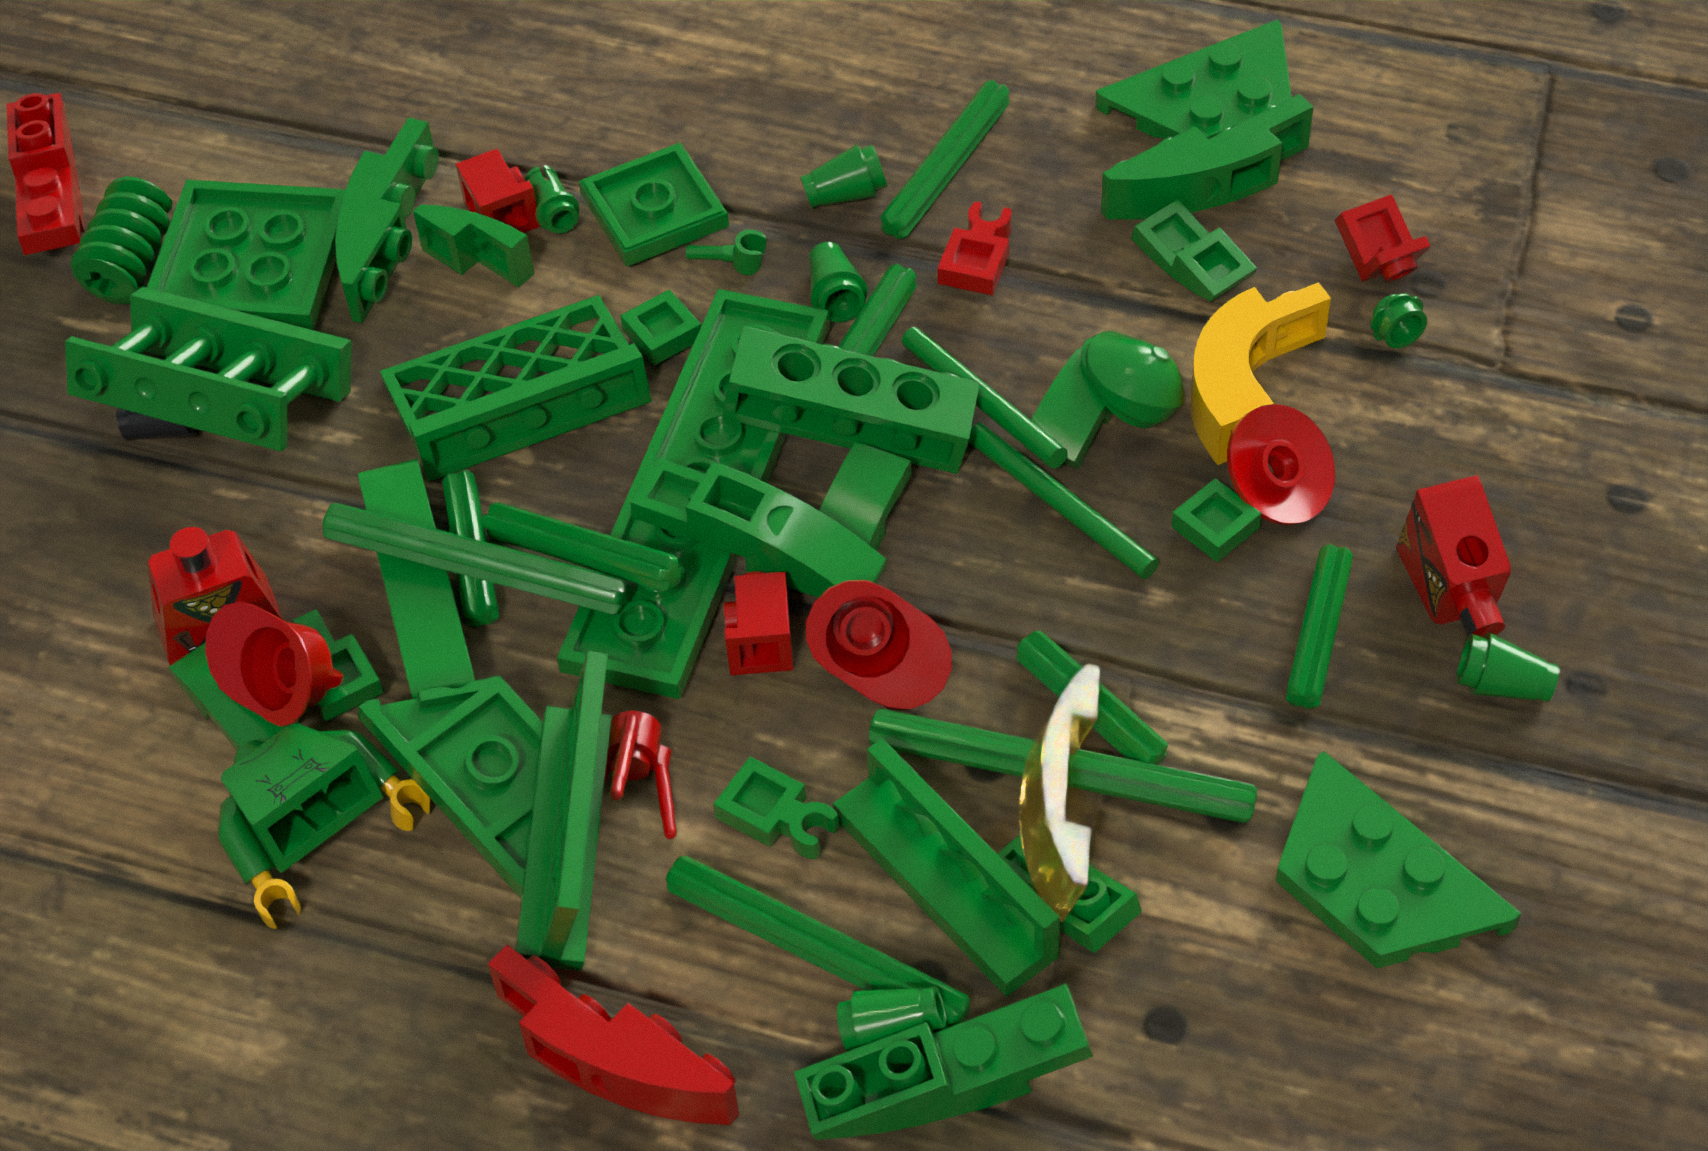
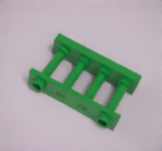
(215, 338)

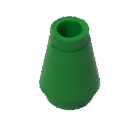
(845, 178)
(835, 283)
(1505, 670)
(881, 1013)

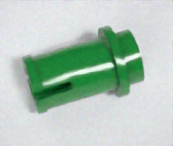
(556, 208)

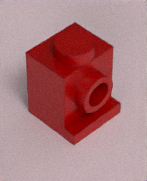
(497, 191)
(758, 625)

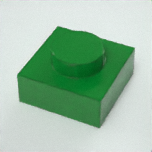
(660, 327)
(1216, 520)

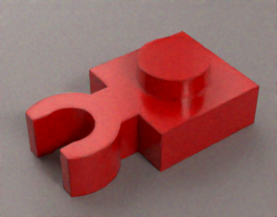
(976, 255)

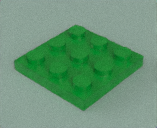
(251, 248)

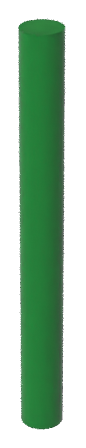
(988, 400)
(1063, 501)

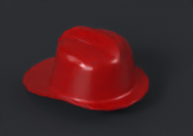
(879, 644)
(268, 662)

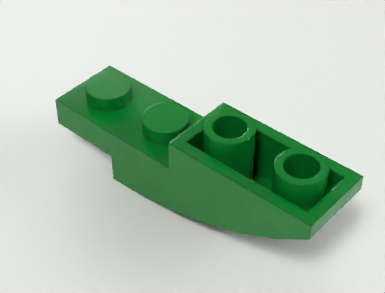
(1206, 170)
(373, 213)
(757, 523)
(942, 1074)

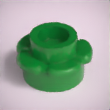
(1398, 320)

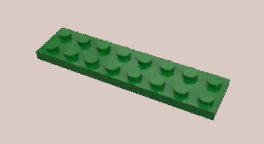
(661, 632)

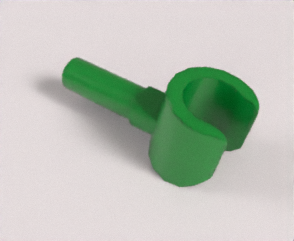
(744, 254)

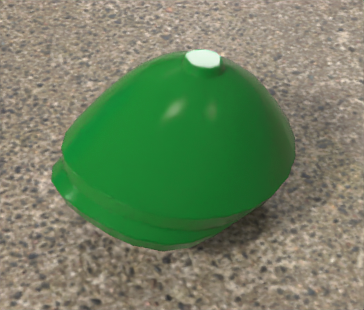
(1133, 378)

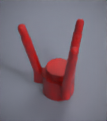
(635, 751)

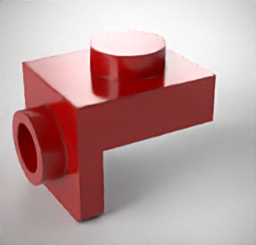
(1380, 240)

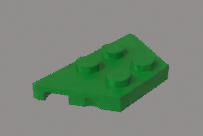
(1207, 87)
(473, 758)
(1380, 875)

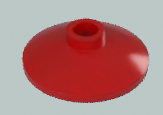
(1299, 461)

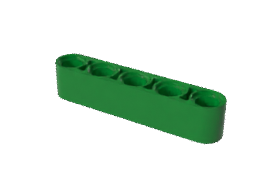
(417, 593)

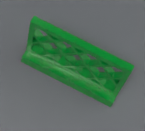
(520, 408)
(565, 825)

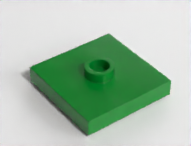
(653, 204)

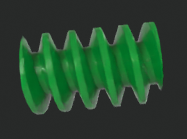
(122, 239)

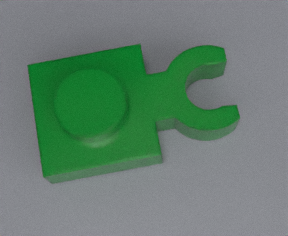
(771, 804)

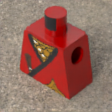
(1456, 555)
(196, 581)

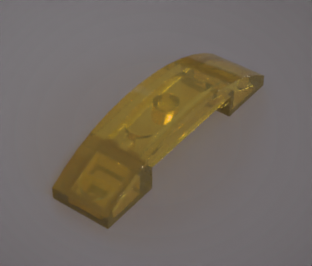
(1051, 846)

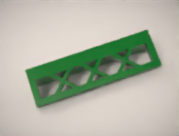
(950, 871)

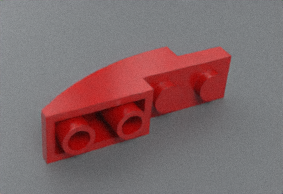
(44, 173)
(620, 1059)

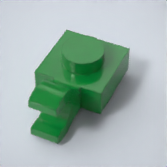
(359, 679)

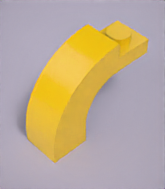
(1239, 341)

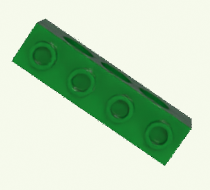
(850, 398)

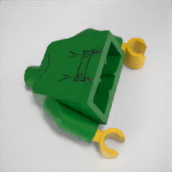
(298, 795)

